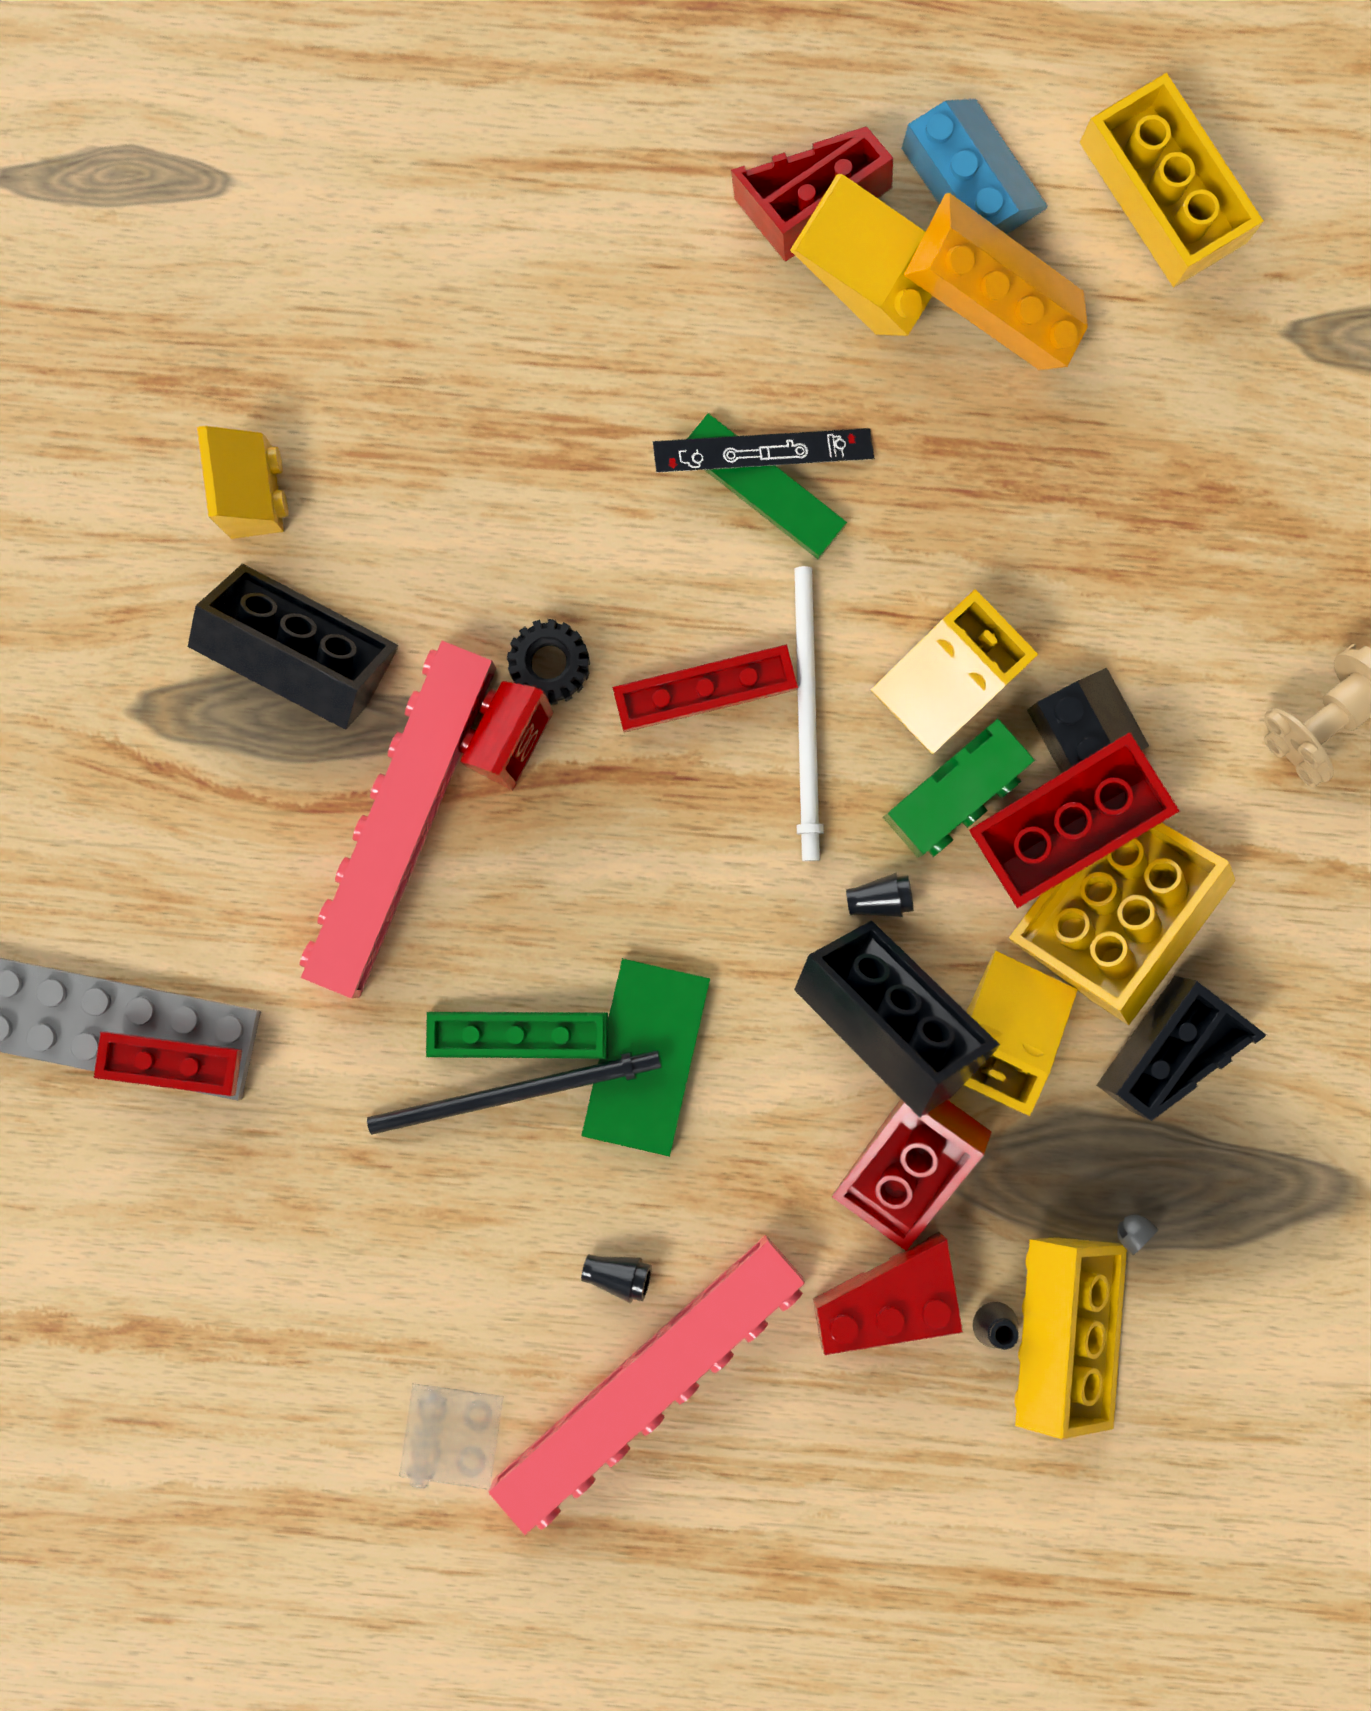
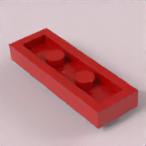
(167, 1063)

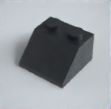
(1084, 719)

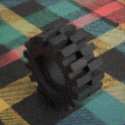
(550, 635)

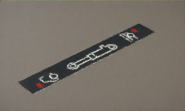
(762, 450)

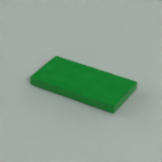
(648, 1013)

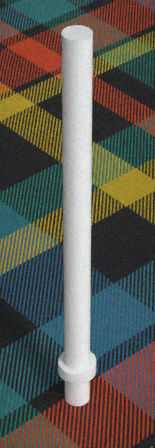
(809, 827)

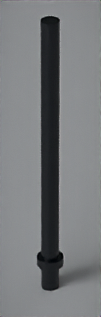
(626, 1067)

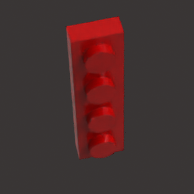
(705, 688)

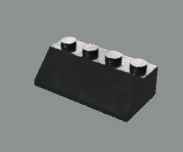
(291, 645)
(894, 1017)

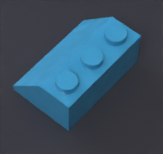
(965, 156)

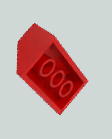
(1074, 820)

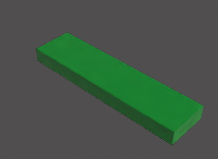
(776, 497)
(517, 1035)

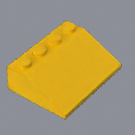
(1126, 918)

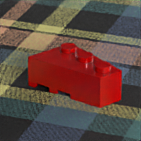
(787, 190)
(893, 1303)

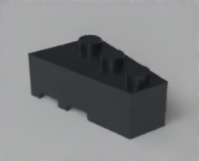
(1175, 1048)

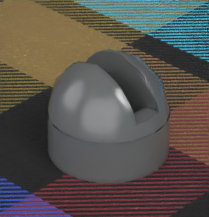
(1135, 1232)

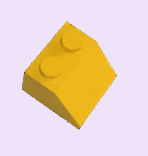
(242, 481)

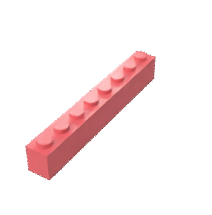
(398, 820)
(646, 1385)

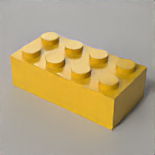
(1170, 180)

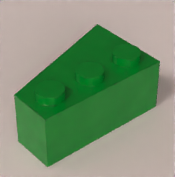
(959, 790)

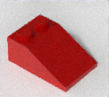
(506, 733)
(912, 1169)

